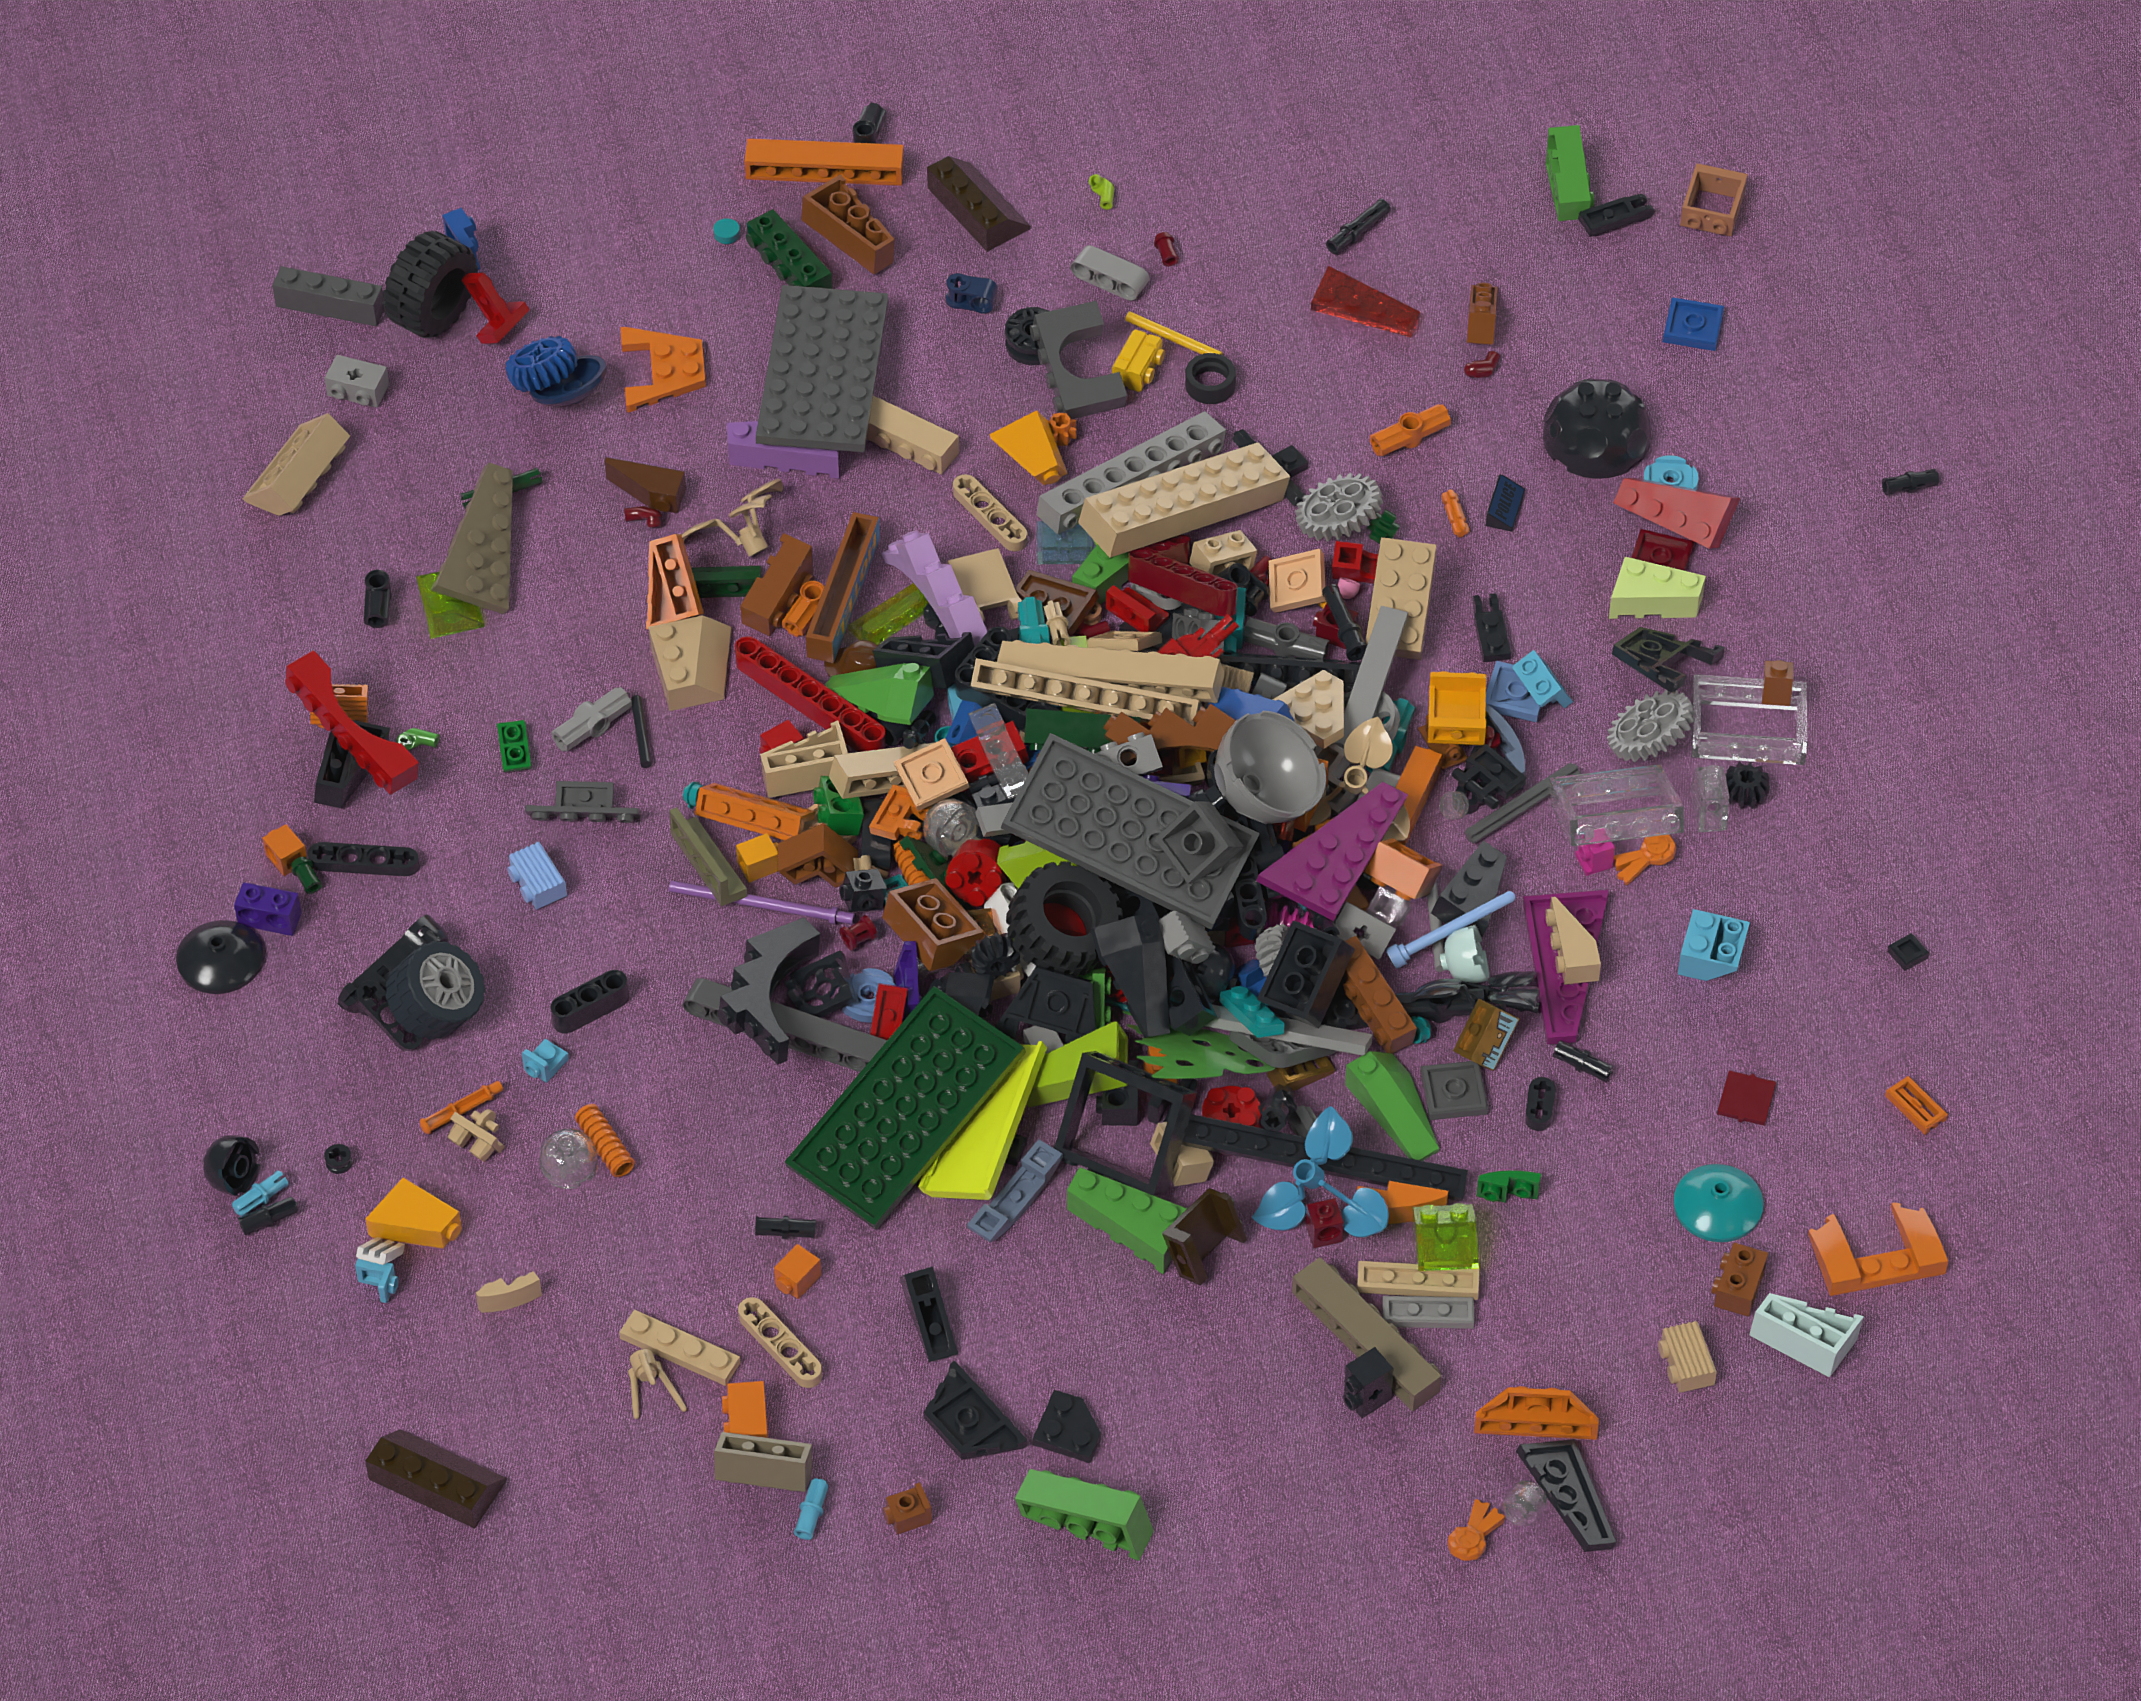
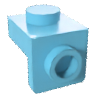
(378, 1275)

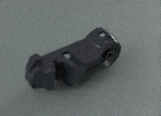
(381, 968)

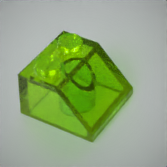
(444, 613)
(1445, 1237)

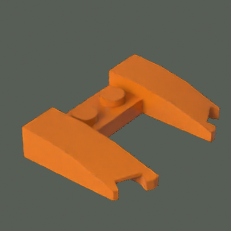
(1844, 1274)

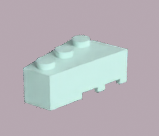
(1805, 1333)

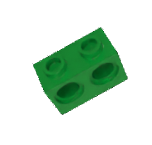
(839, 814)

